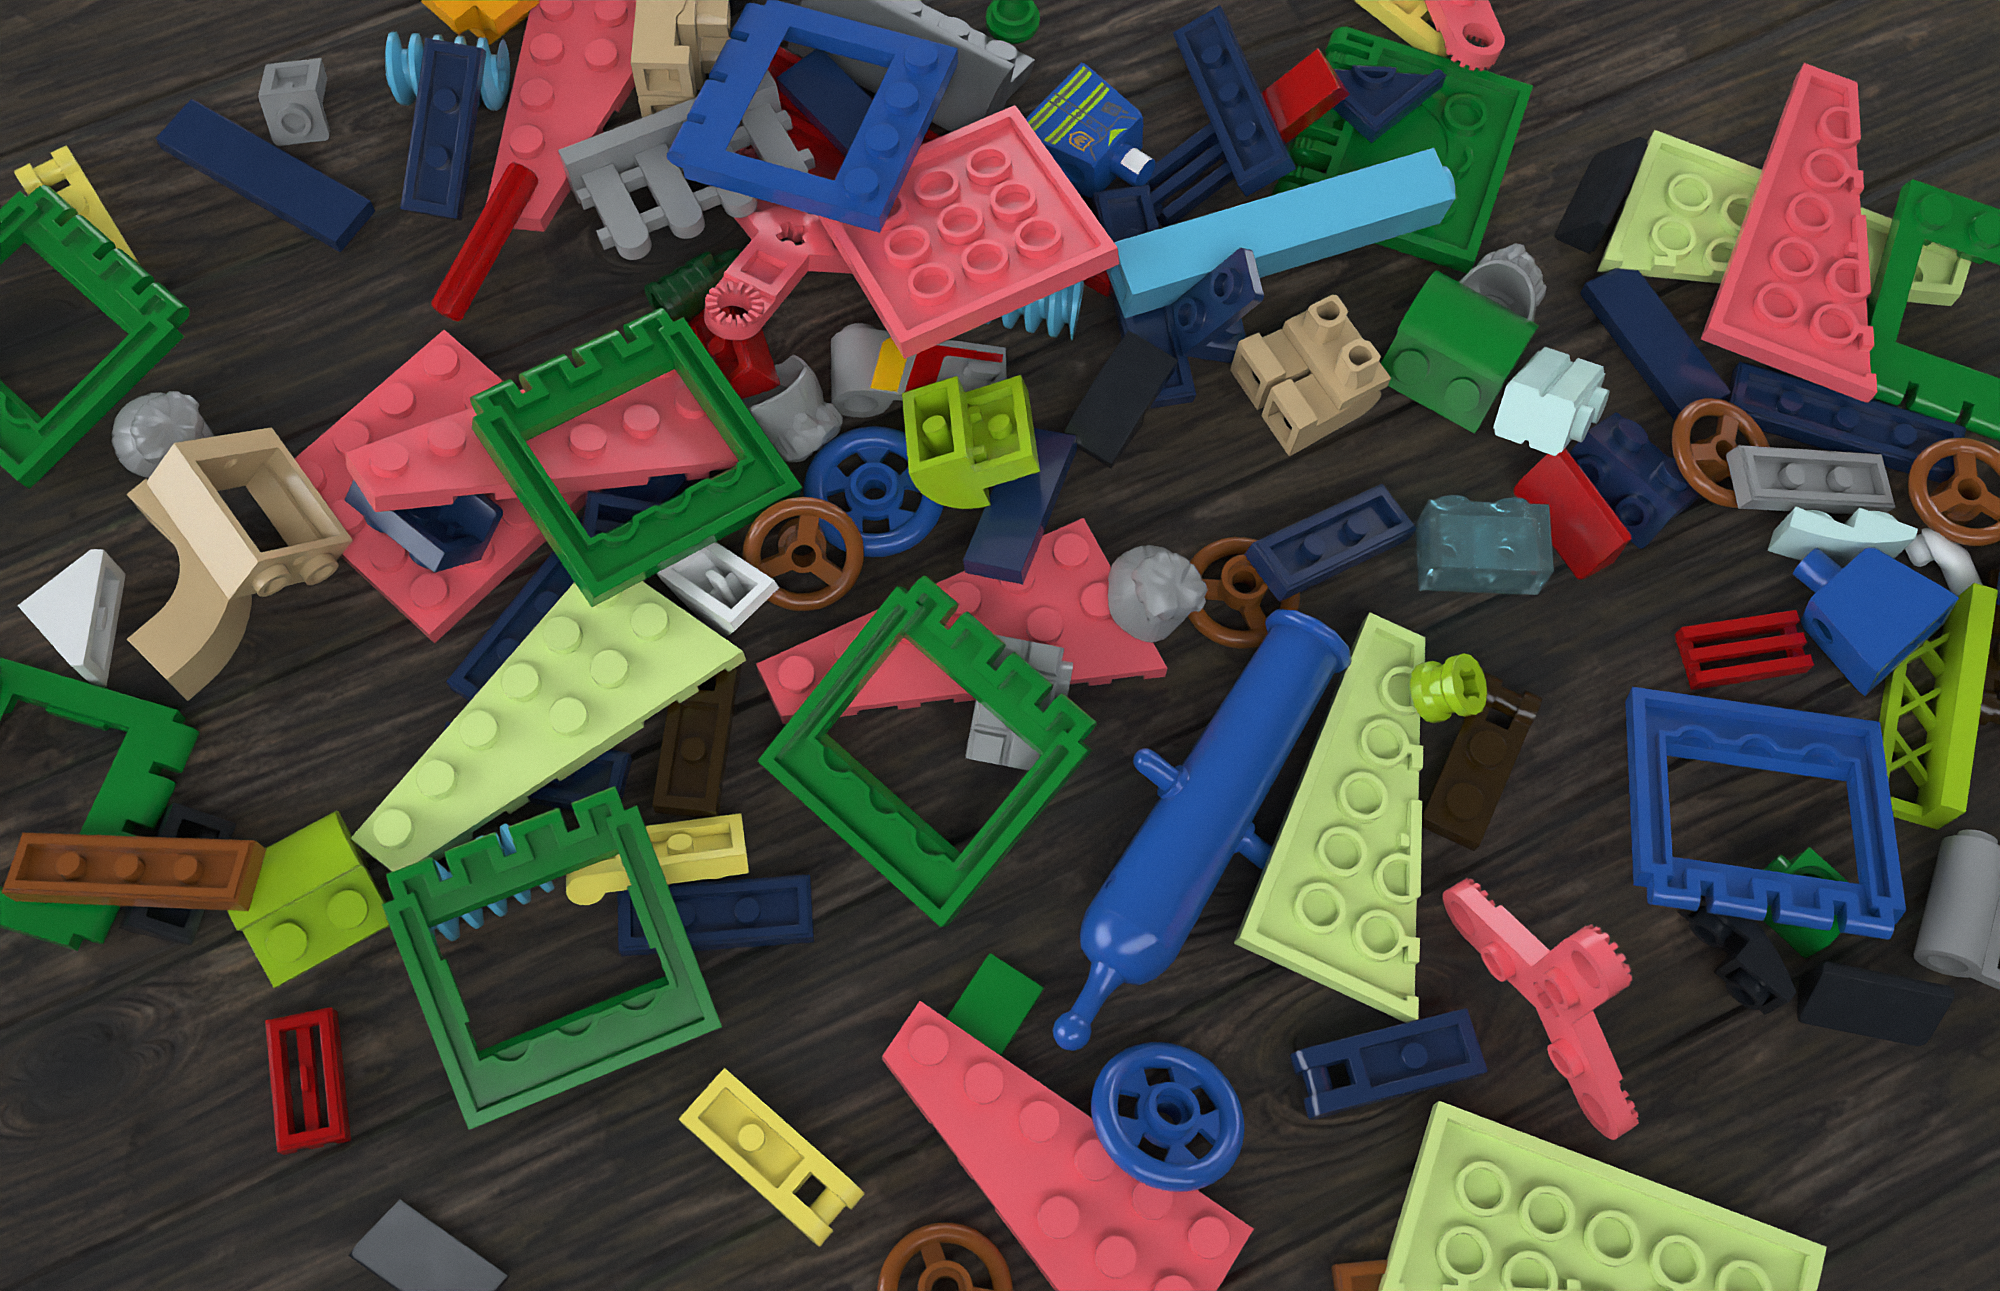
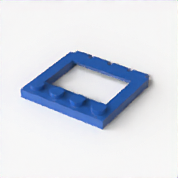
(882, 147)
(1769, 740)

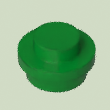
(1012, 20)

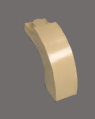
(199, 624)

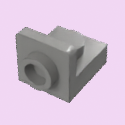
(293, 101)

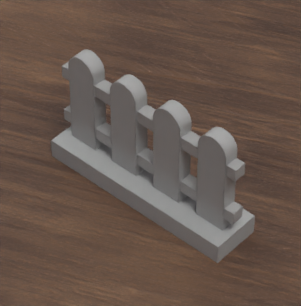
(635, 156)

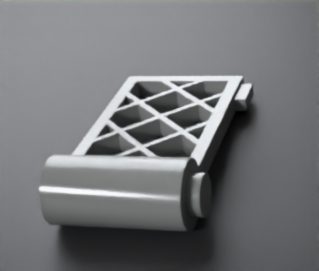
(1963, 910)

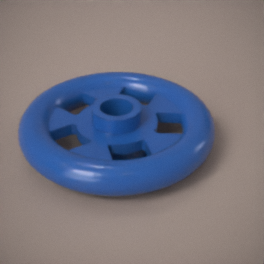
(872, 446)
(1187, 1072)

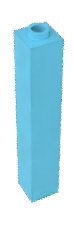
(1285, 229)

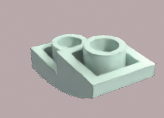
(1842, 542)

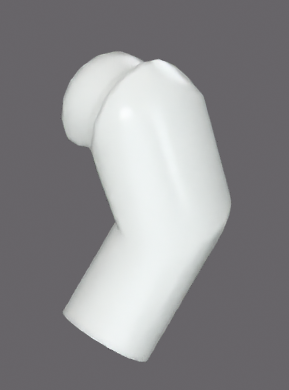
(1950, 556)

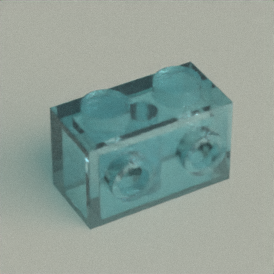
(1484, 546)

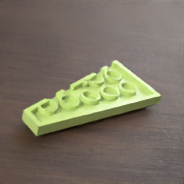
(1690, 210)
(548, 711)
(1349, 849)
(1533, 1216)

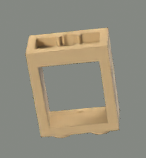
(258, 459)

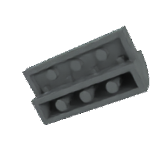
(986, 68)

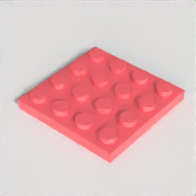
(974, 235)
(421, 391)

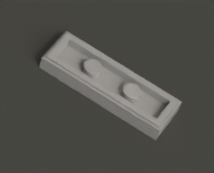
(1809, 480)

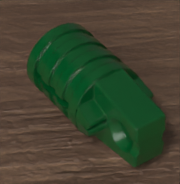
(685, 288)

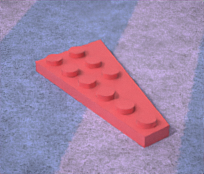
(564, 91)
(1802, 251)
(615, 445)
(1056, 606)
(1052, 1177)

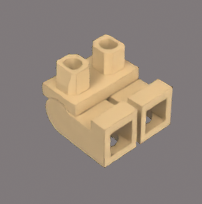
(675, 49)
(1311, 373)

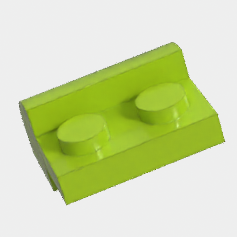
(968, 439)
(310, 901)

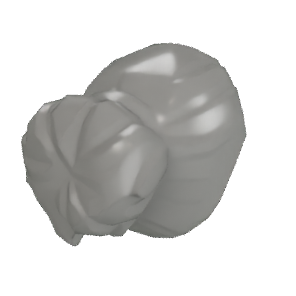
(1509, 279)
(795, 412)
(150, 427)
(1153, 592)

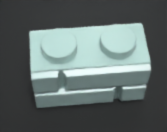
(1552, 402)

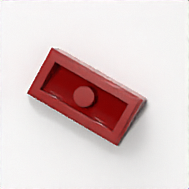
(1304, 95)
(743, 362)
(1581, 521)

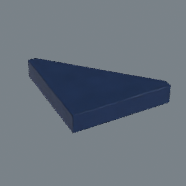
(1383, 97)

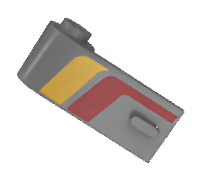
(872, 372)

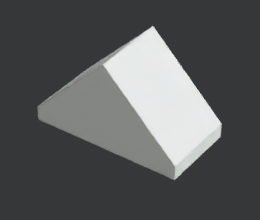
(718, 587)
(81, 613)

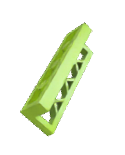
(1953, 713)

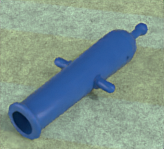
(1202, 815)

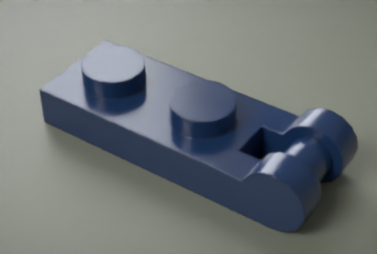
(1390, 1063)

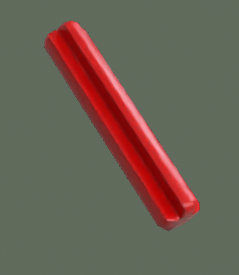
(485, 241)

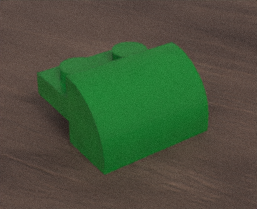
(1456, 350)

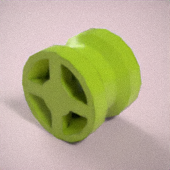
(1448, 688)

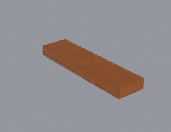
(135, 871)

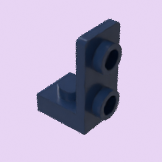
(1213, 309)

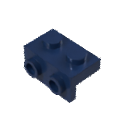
(1633, 477)
(437, 534)

